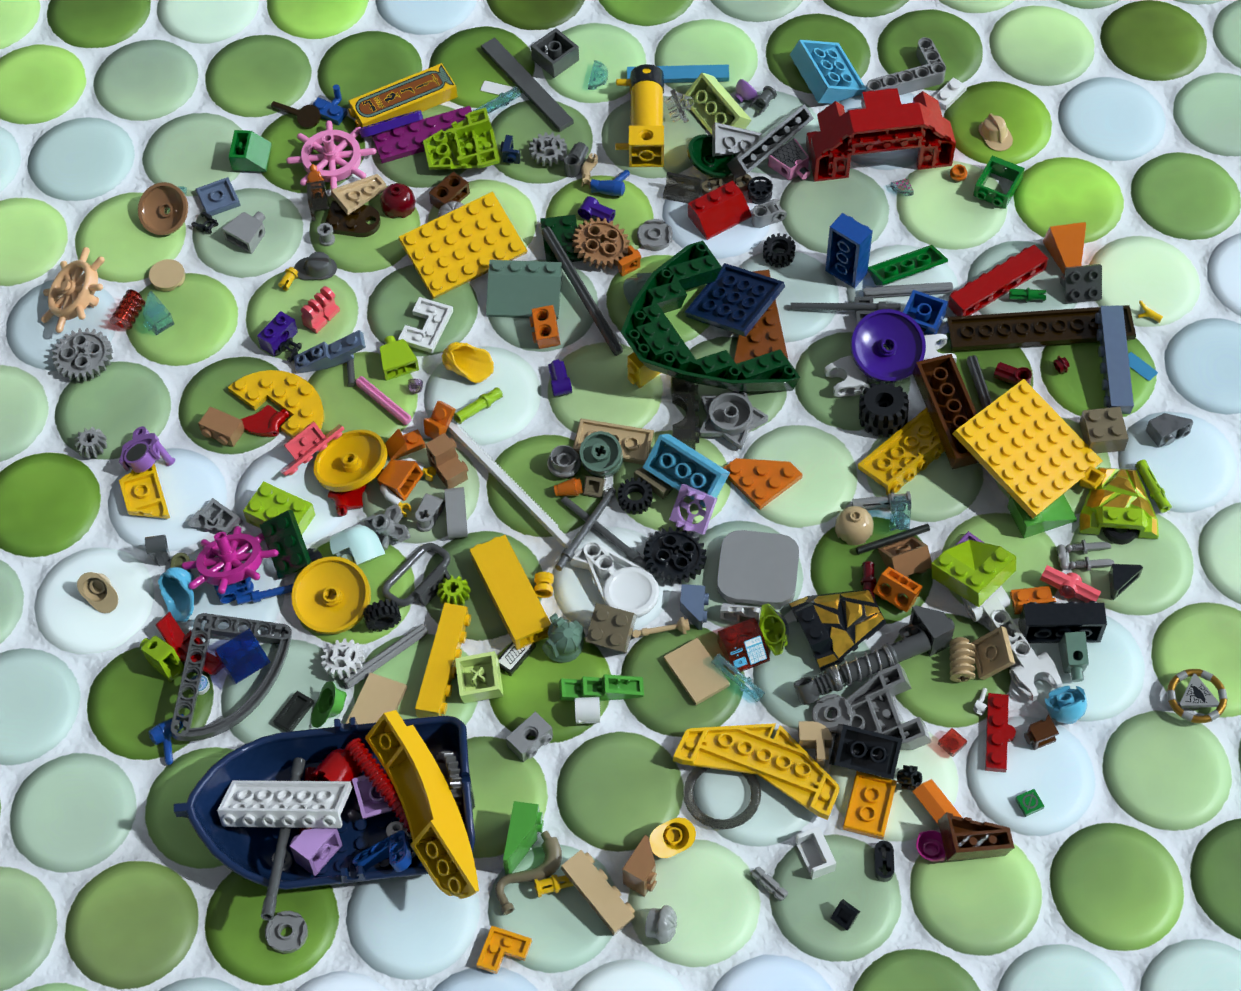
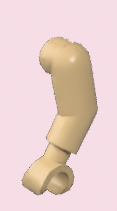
(587, 167)

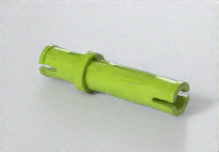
(482, 402)
(1156, 492)

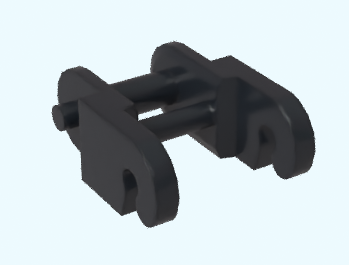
(202, 227)
(285, 345)

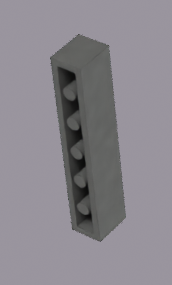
(770, 141)

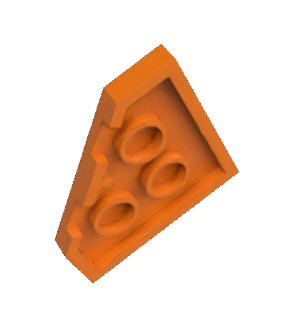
(762, 479)

